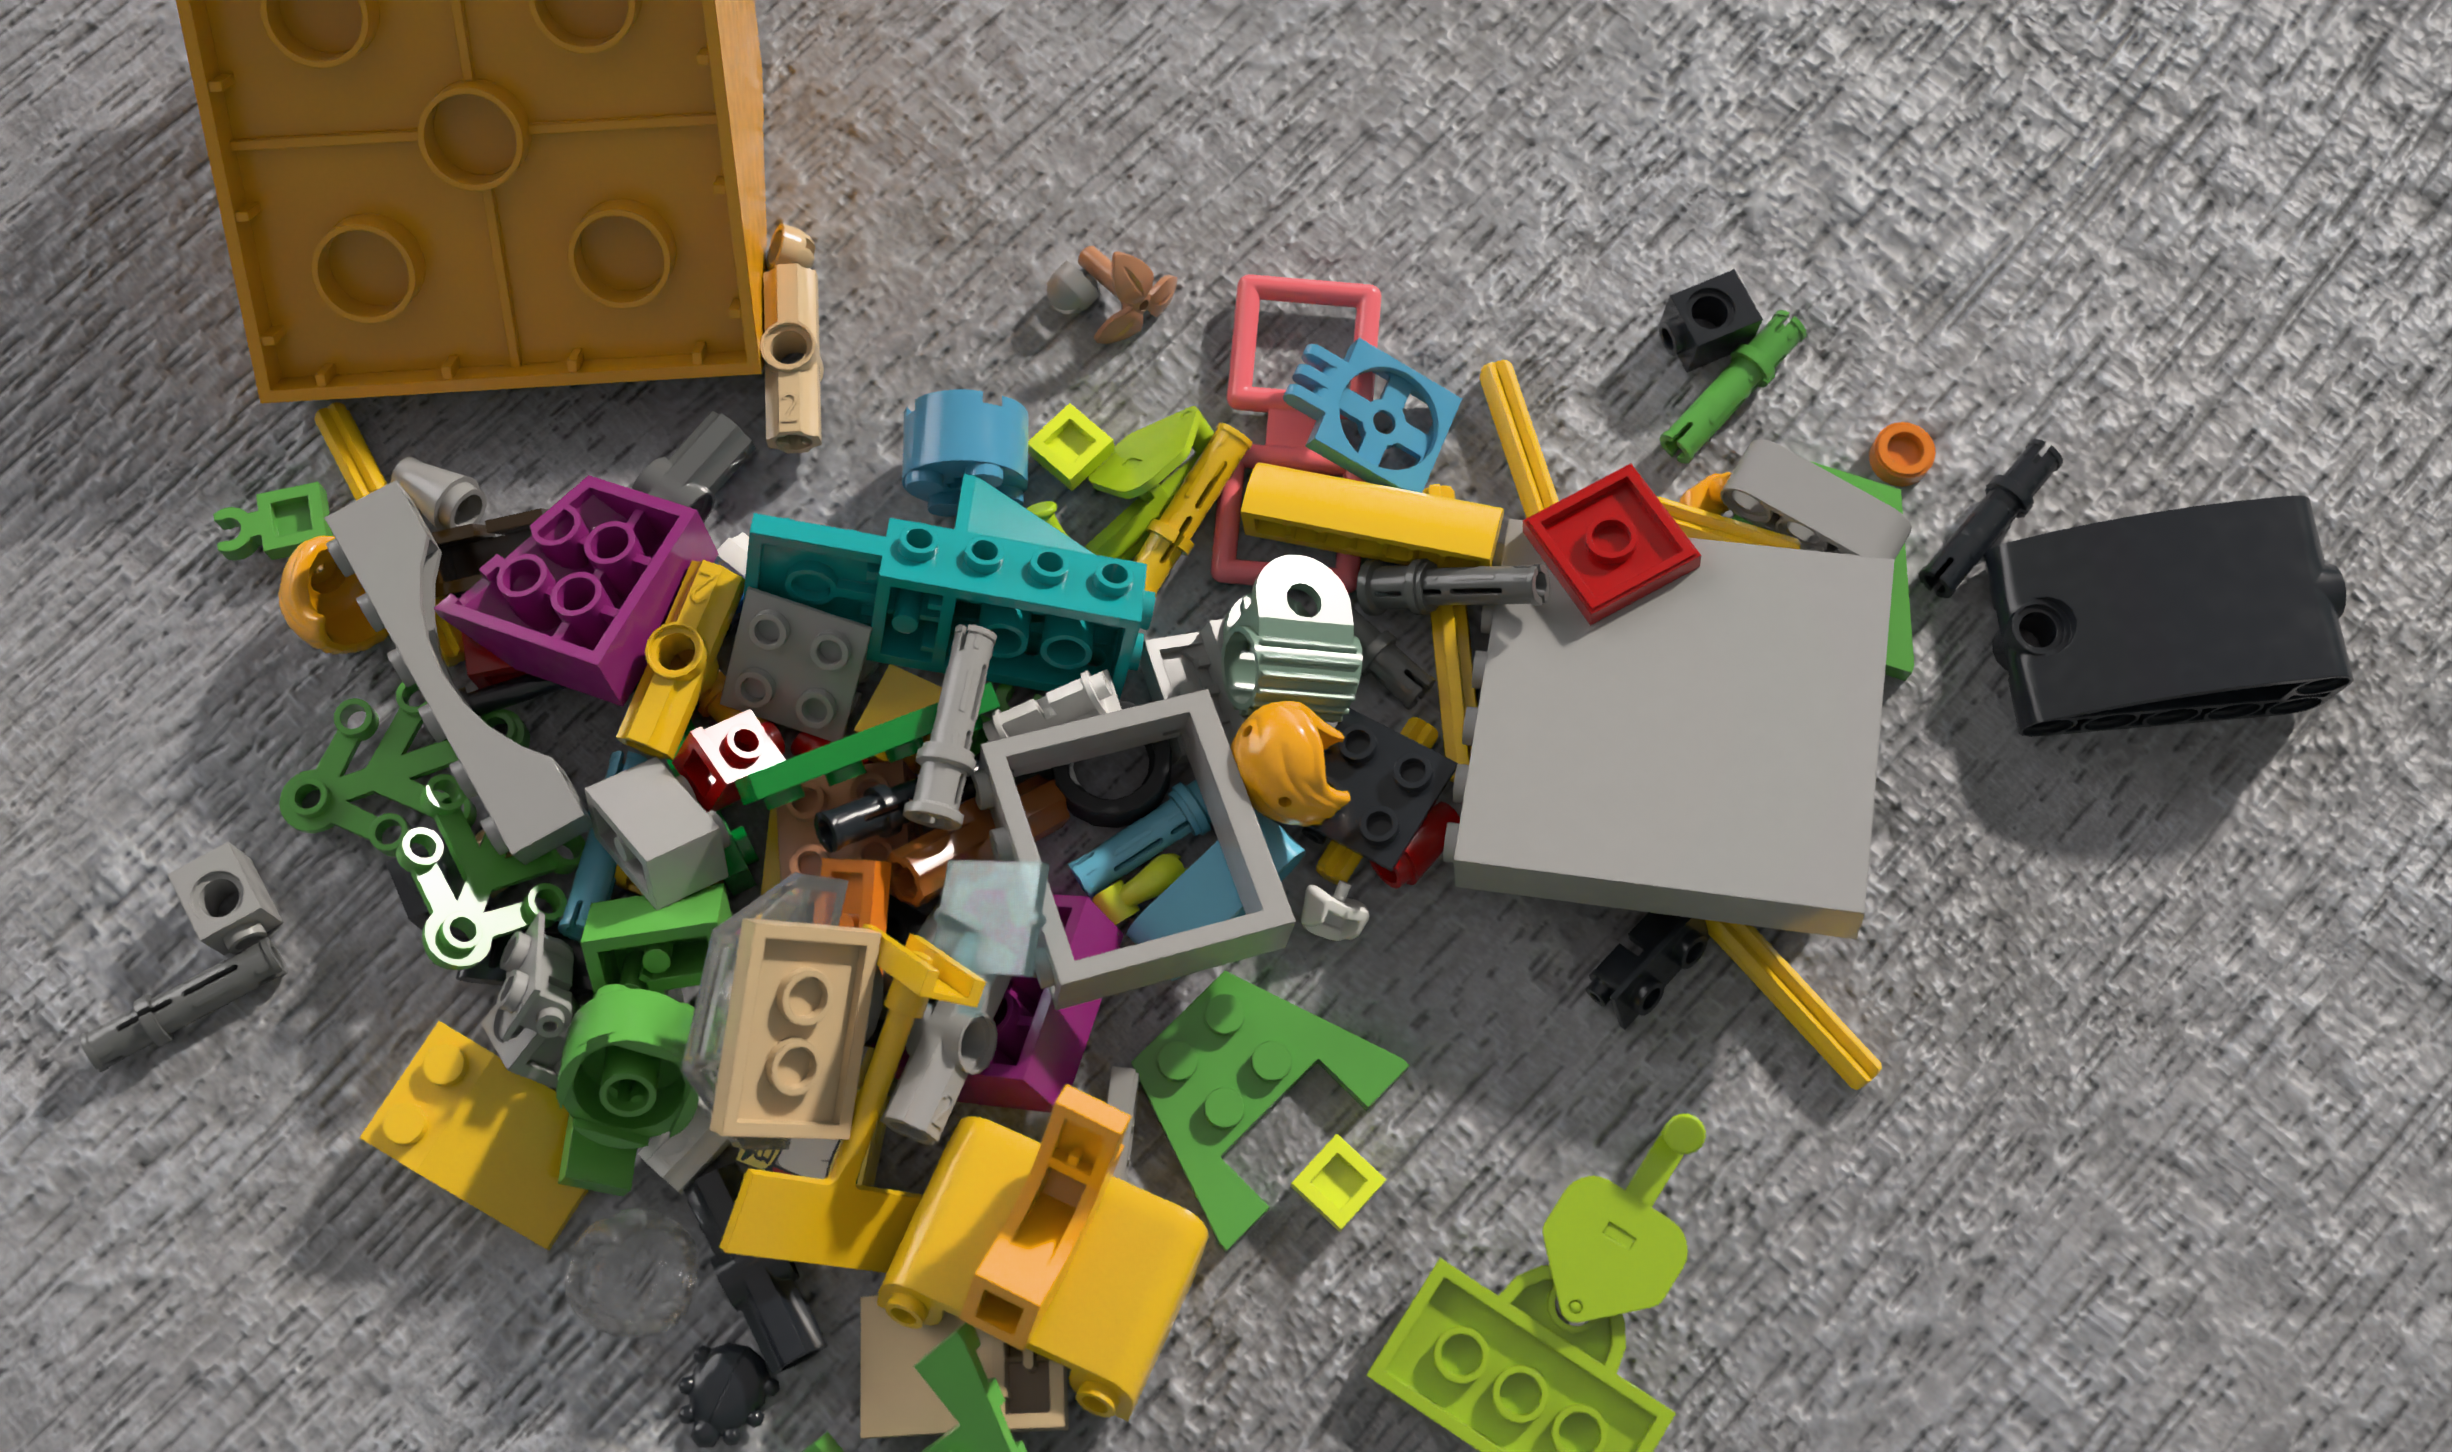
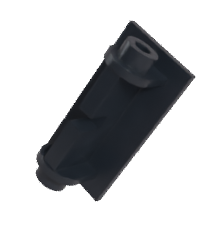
(1639, 982)

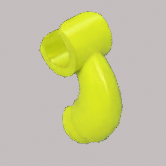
(1122, 899)

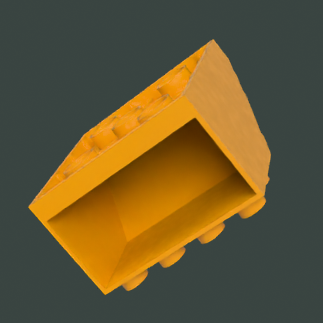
(486, 189)

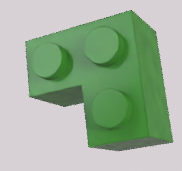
(650, 948)

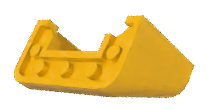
(1114, 1297)

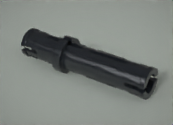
(2006, 498)
(847, 823)

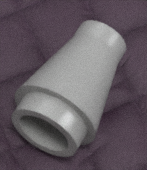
(440, 494)

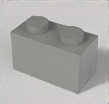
(658, 832)

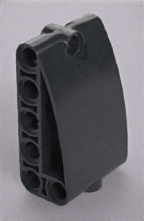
(2170, 618)

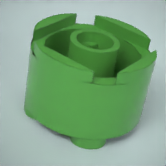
(625, 1067)

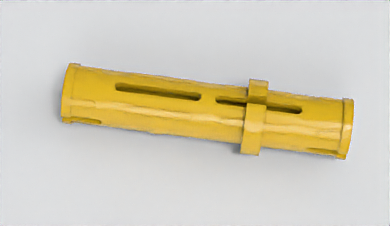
(1191, 503)

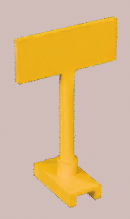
(834, 1217)

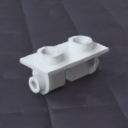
(1072, 702)

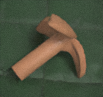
(1132, 284)

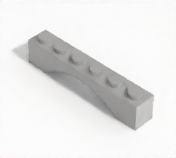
(398, 565)

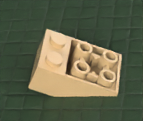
(902, 1404)

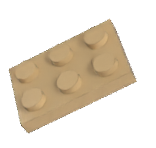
(795, 1030)

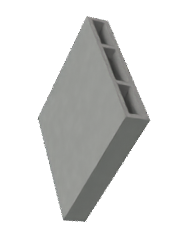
(1686, 747)

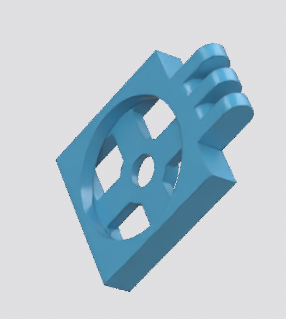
(1324, 395)

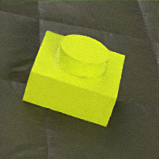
(1070, 447)
(1338, 1182)

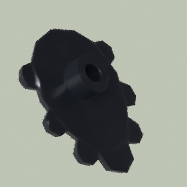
(725, 1393)

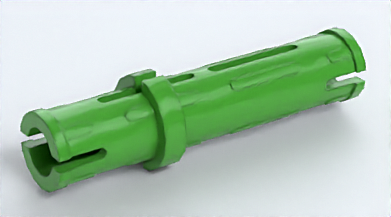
(1750, 368)

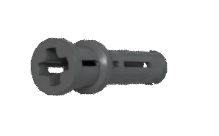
(1426, 587)

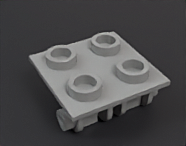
(796, 665)

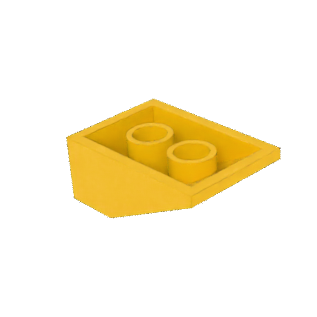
(480, 1135)

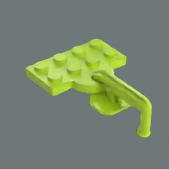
(1507, 1365)

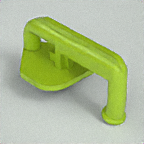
(1135, 471)

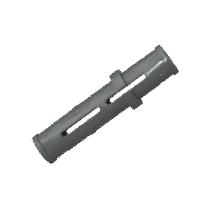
(159, 1017)

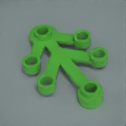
(387, 773)
(482, 874)

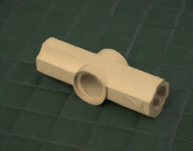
(793, 388)

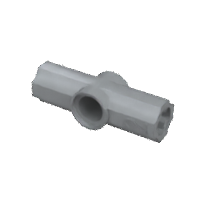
(942, 1052)

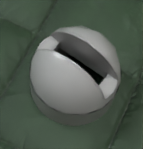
(1070, 290)

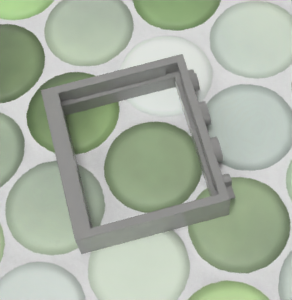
(1196, 721)

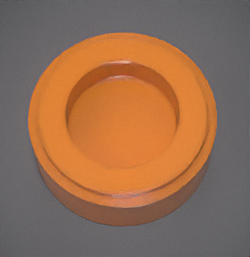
(1902, 454)

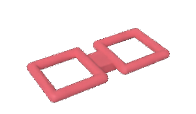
(1286, 426)

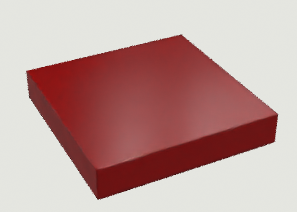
(1611, 544)

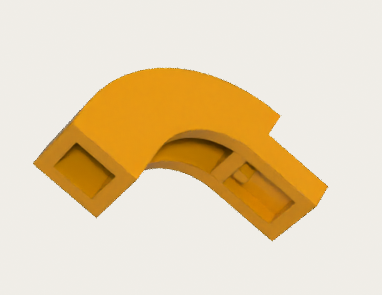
(1048, 1218)

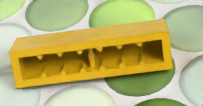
(1368, 519)

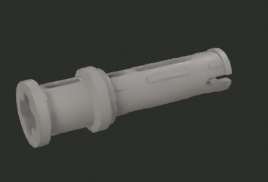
(947, 755)

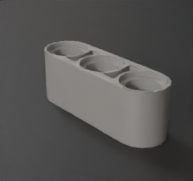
(1811, 504)

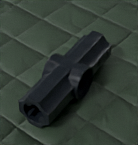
(756, 1285)

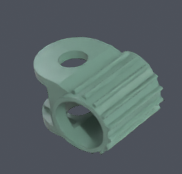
(1285, 654)

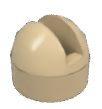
(790, 246)

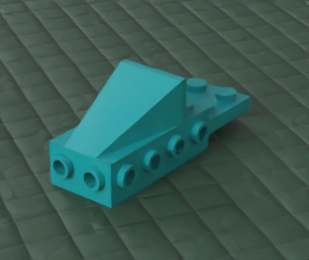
(990, 571)

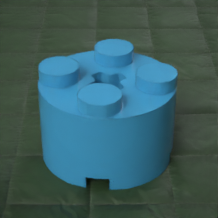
(961, 435)

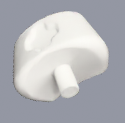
(1333, 915)

